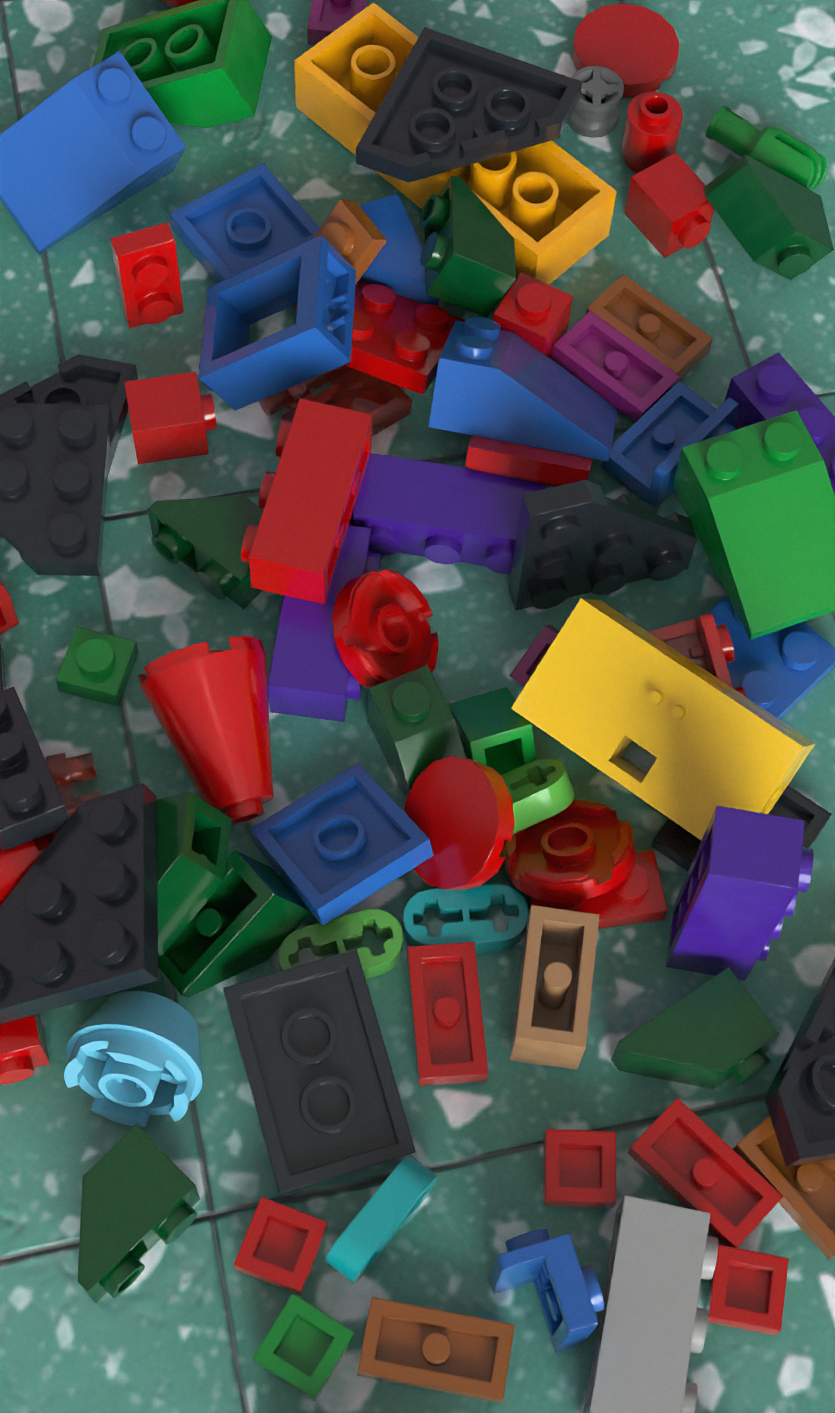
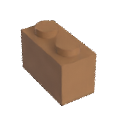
(555, 987)

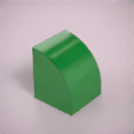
(494, 731)

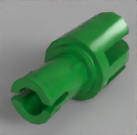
(770, 147)

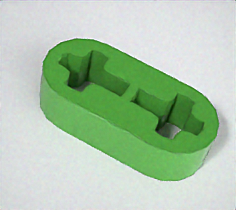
(538, 791)
(346, 933)

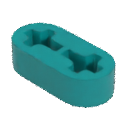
(464, 906)
(381, 1219)

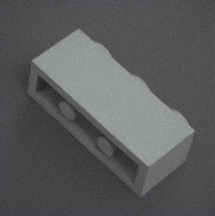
(651, 1310)

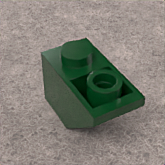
(465, 250)
(208, 540)
(189, 861)
(125, 1209)

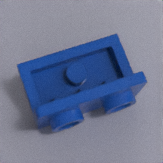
(651, 448)
(564, 1289)

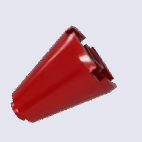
(217, 721)

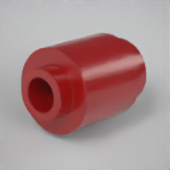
(650, 130)

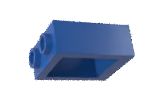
(319, 341)

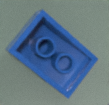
(84, 152)
(511, 392)

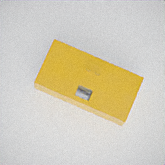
(658, 720)

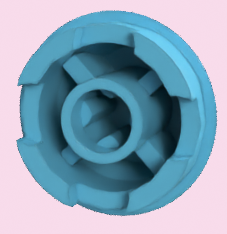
(137, 1058)

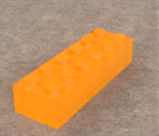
(537, 193)

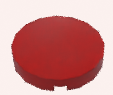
(629, 42)
(383, 627)
(466, 818)
(571, 854)

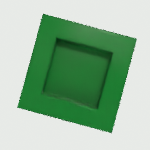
(97, 666)
(303, 1347)

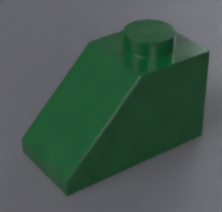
(771, 217)
(412, 725)
(234, 928)
(702, 1038)

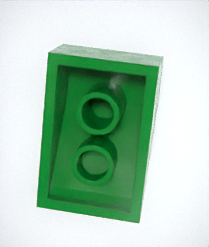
(195, 59)
(764, 520)

